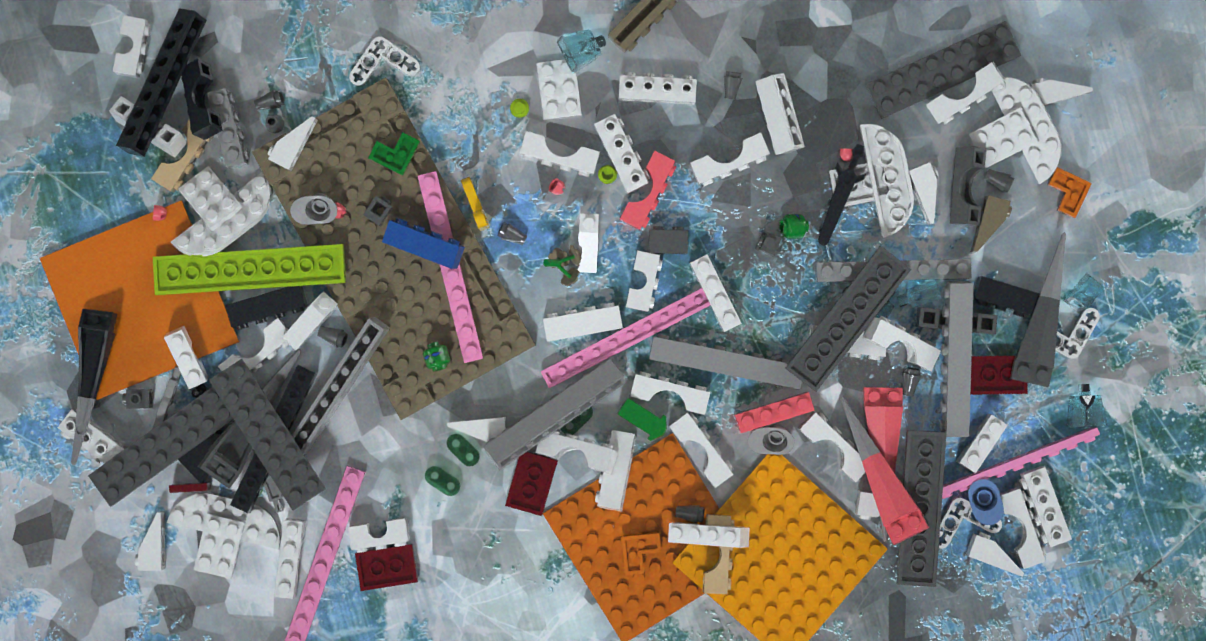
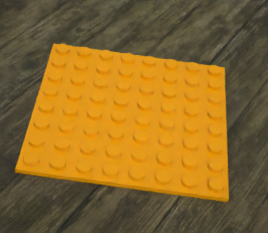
(799, 555)

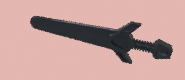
(841, 194)

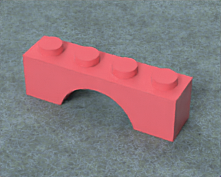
(659, 169)
(774, 412)

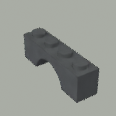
(967, 165)
(934, 319)

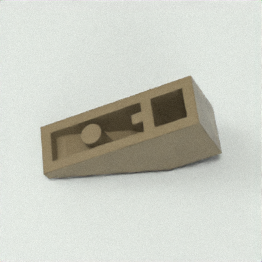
(992, 216)

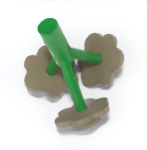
(560, 259)

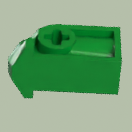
(643, 419)

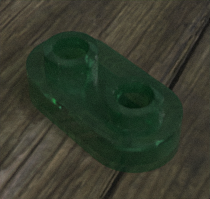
(578, 422)
(463, 449)
(442, 481)

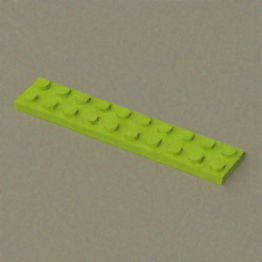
(249, 269)

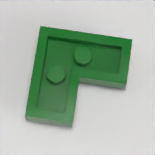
(397, 158)

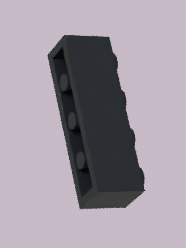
(1005, 296)
(266, 305)

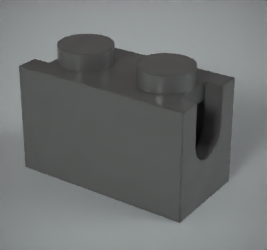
(668, 241)

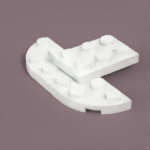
(1023, 127)
(885, 181)
(221, 213)
(223, 530)

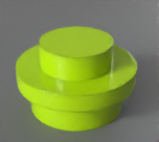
(519, 108)
(607, 174)

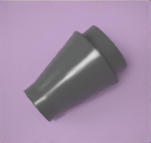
(731, 84)
(270, 101)
(278, 126)
(1000, 180)
(512, 234)
(334, 336)
(911, 378)
(691, 513)

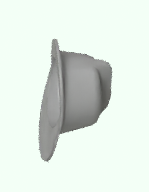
(314, 209)
(771, 440)

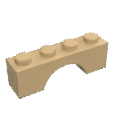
(172, 174)
(716, 579)

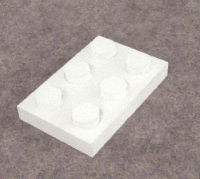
(558, 90)

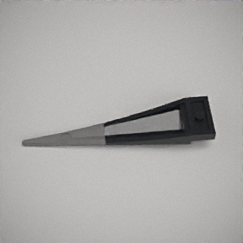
(95, 343)

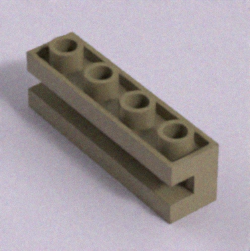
(638, 21)

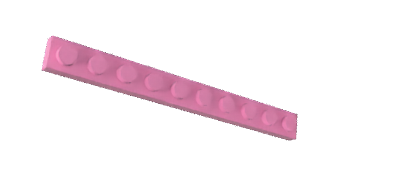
(452, 278)
(625, 338)
(1016, 463)
(325, 554)

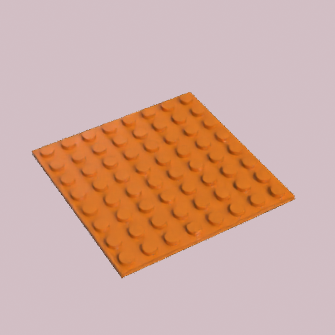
(117, 276)
(592, 538)

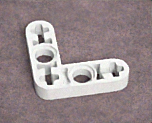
(384, 54)
(1072, 339)
(964, 513)

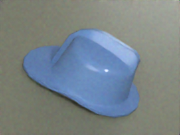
(985, 502)

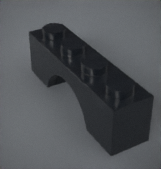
(196, 80)

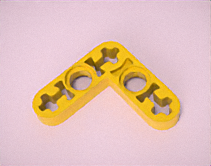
(475, 204)

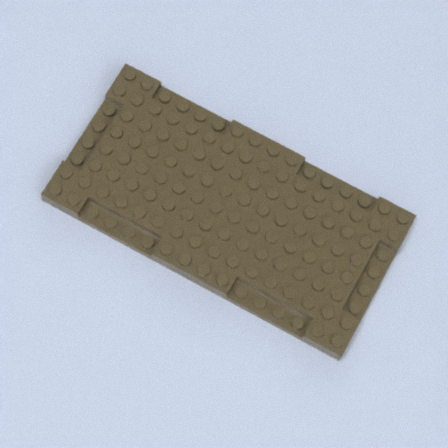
(385, 280)

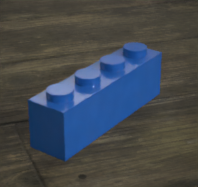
(423, 244)

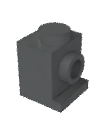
(371, 212)
(768, 243)
(144, 396)

